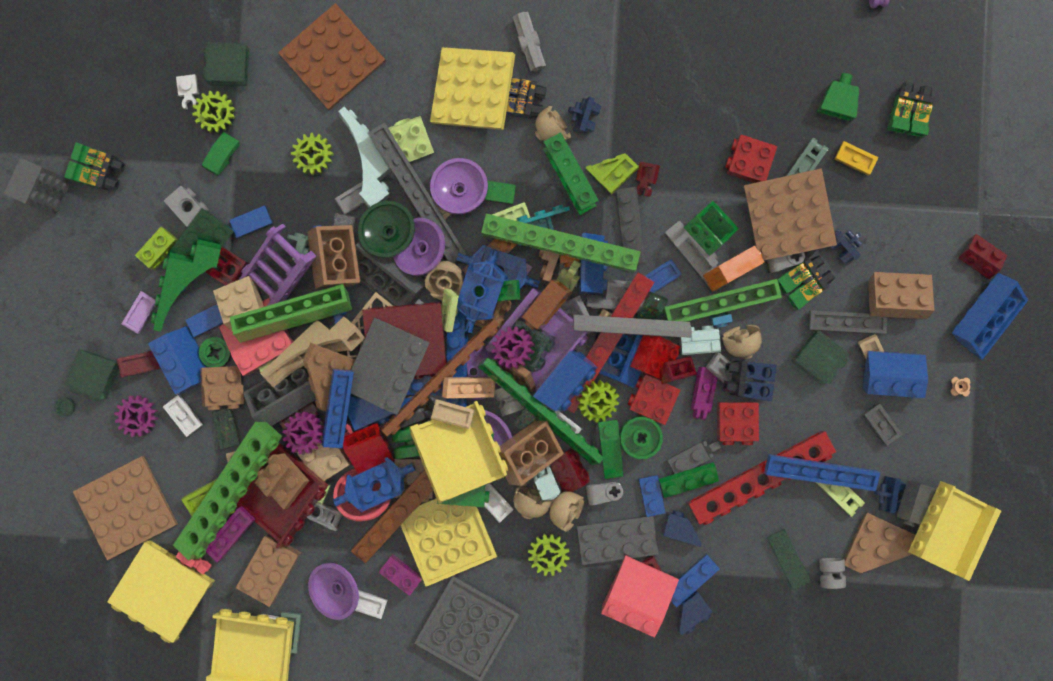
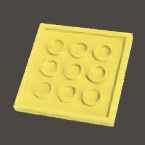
(472, 88)
(446, 540)

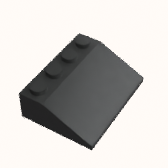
(387, 365)

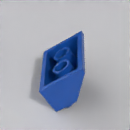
(591, 274)
(179, 359)
(619, 362)
(895, 374)
(566, 381)

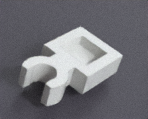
(187, 88)

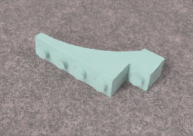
(372, 162)

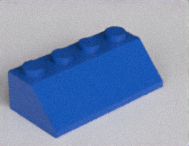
(990, 315)

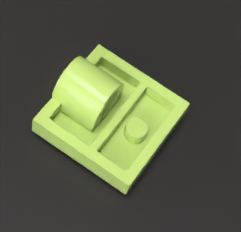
(412, 138)

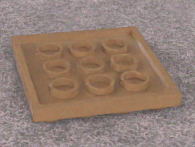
(790, 214)
(125, 507)

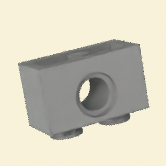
(178, 201)

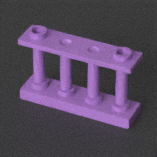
(293, 273)

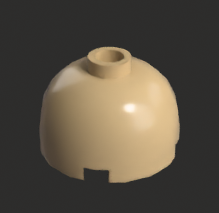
(550, 124)
(444, 276)
(742, 342)
(529, 502)
(565, 509)

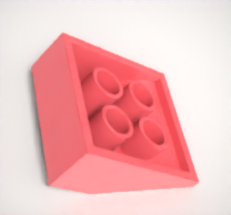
(258, 351)
(639, 596)

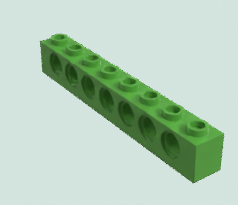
(560, 243)
(207, 518)

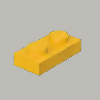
(856, 158)

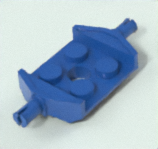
(513, 266)
(491, 279)
(359, 487)

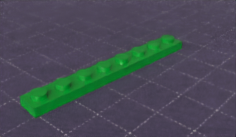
(560, 428)

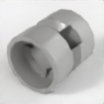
(508, 403)
(832, 573)

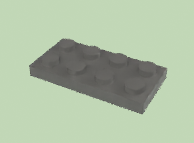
(616, 539)

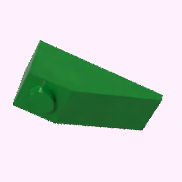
(610, 448)

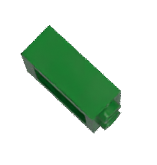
(723, 229)

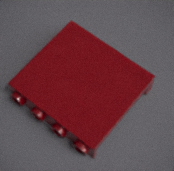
(418, 319)
(270, 515)

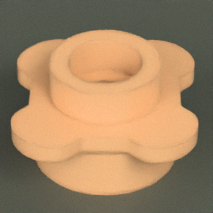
(965, 382)

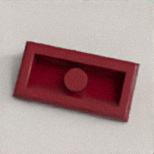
(678, 370)

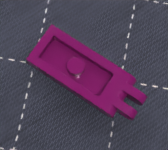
(703, 393)

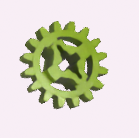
(221, 107)
(304, 153)
(598, 401)
(550, 562)

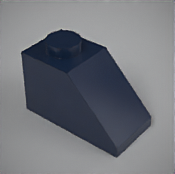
(680, 528)

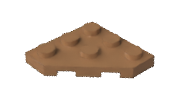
(320, 363)
(877, 544)

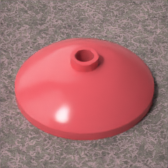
(349, 510)

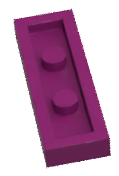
(230, 534)

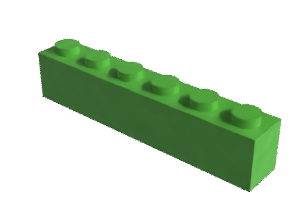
(723, 302)
(290, 313)

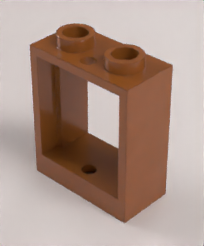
(546, 305)

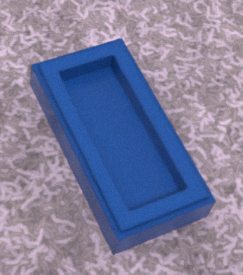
(251, 221)
(663, 275)
(204, 321)

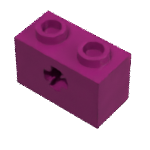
(401, 574)

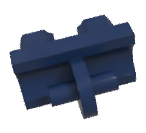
(581, 114)
(850, 252)
(889, 494)

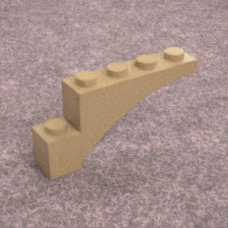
(339, 338)

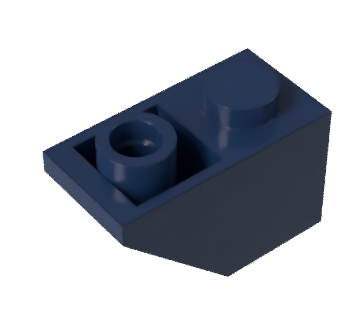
(692, 612)

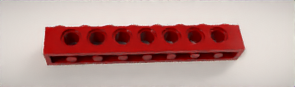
(698, 505)

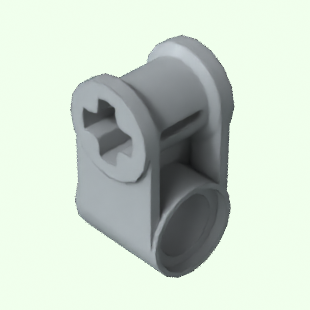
(784, 262)
(600, 493)
(326, 516)

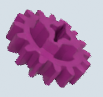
(520, 351)
(141, 421)
(303, 423)

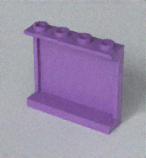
(559, 326)

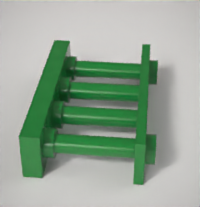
(570, 174)

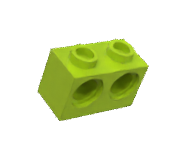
(156, 248)

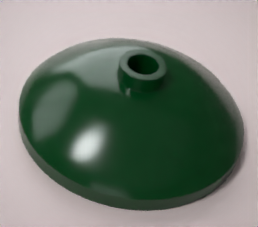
(376, 224)

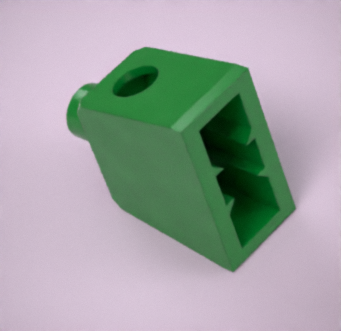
(840, 99)

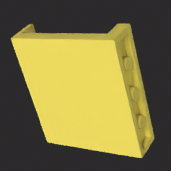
(458, 457)
(954, 531)
(160, 591)
(251, 647)

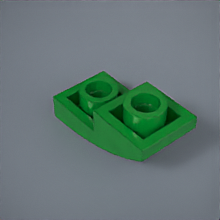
(218, 155)

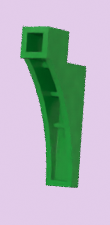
(179, 273)

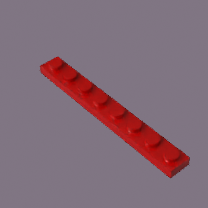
(607, 341)

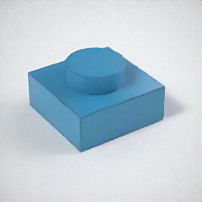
(721, 320)

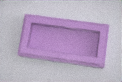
(139, 312)

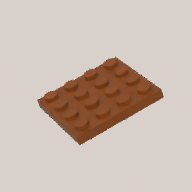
(332, 56)

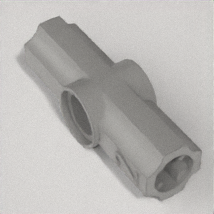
(529, 41)

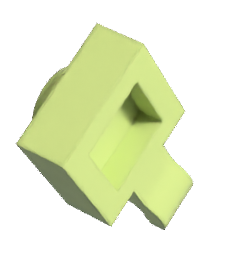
(569, 277)

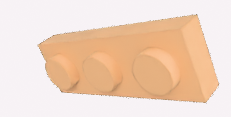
(468, 387)

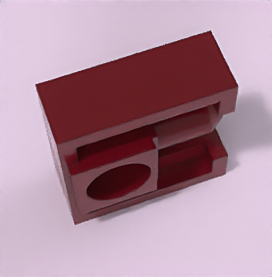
(233, 261)

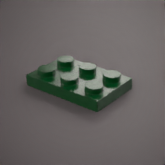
(202, 227)

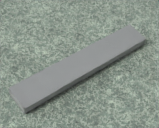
(632, 326)

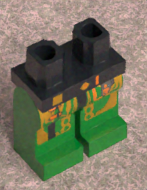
(911, 111)
(101, 168)
(810, 279)

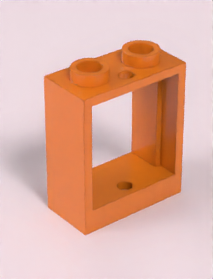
(733, 268)

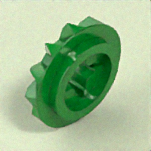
(205, 350)

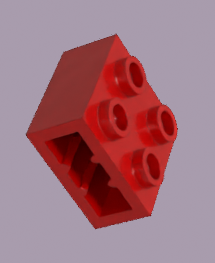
(750, 159)
(652, 354)
(653, 399)
(737, 422)
(367, 448)

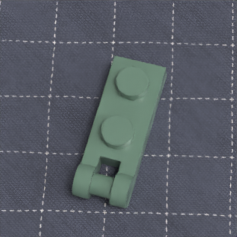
(807, 160)

